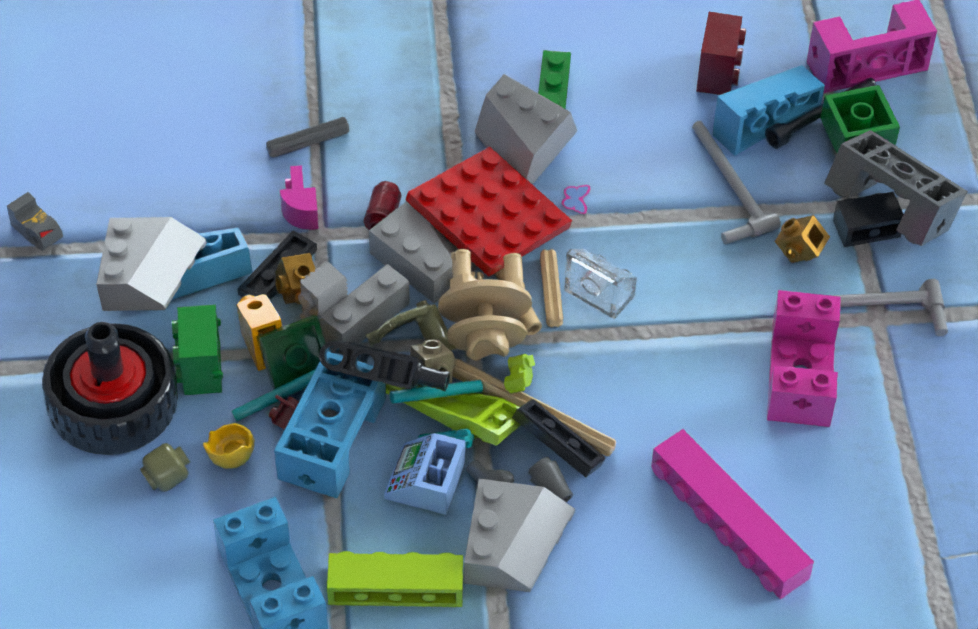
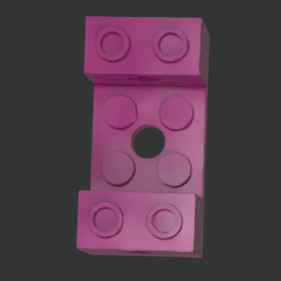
(846, 62)
(806, 336)

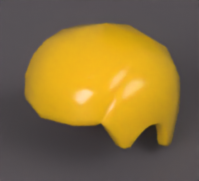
(230, 445)

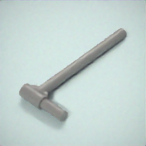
(760, 221)
(928, 295)

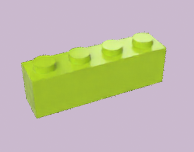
(395, 579)

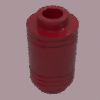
(383, 201)

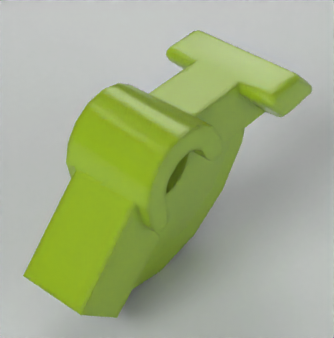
(520, 373)

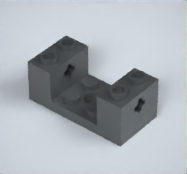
(873, 160)

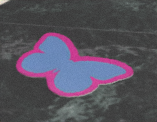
(574, 198)

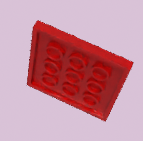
(488, 210)

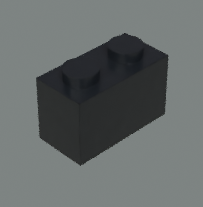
(868, 219)

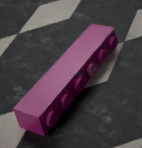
(731, 514)

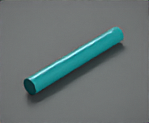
(423, 393)
(269, 398)

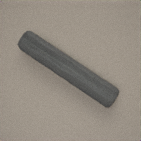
(307, 137)

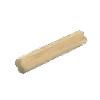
(551, 288)

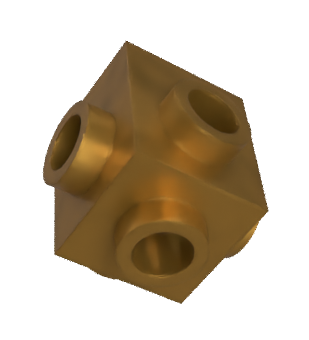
(802, 239)
(289, 273)

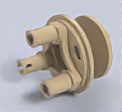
(485, 308)

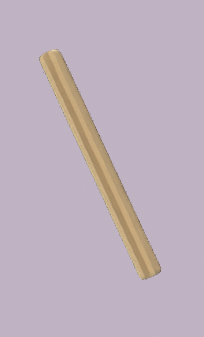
(495, 387)

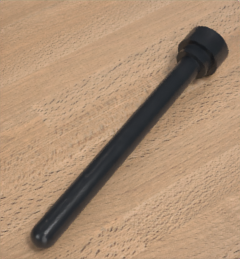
(780, 133)

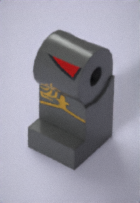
(33, 222)

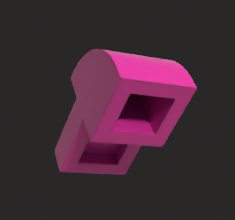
(299, 203)

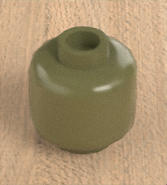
(165, 467)

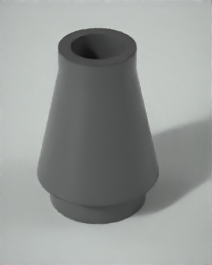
(548, 475)

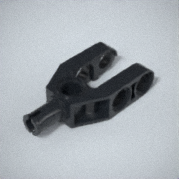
(388, 367)

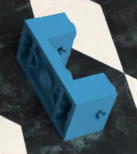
(317, 447)
(259, 549)

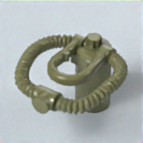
(424, 315)

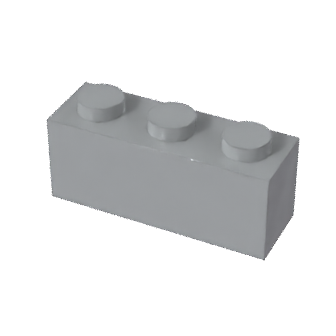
(366, 307)

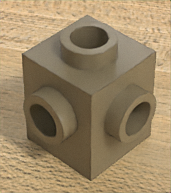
(435, 356)

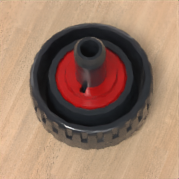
(110, 388)

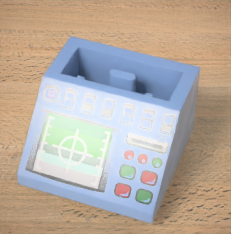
(427, 472)

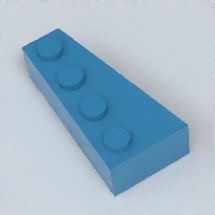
(749, 110)
(221, 260)

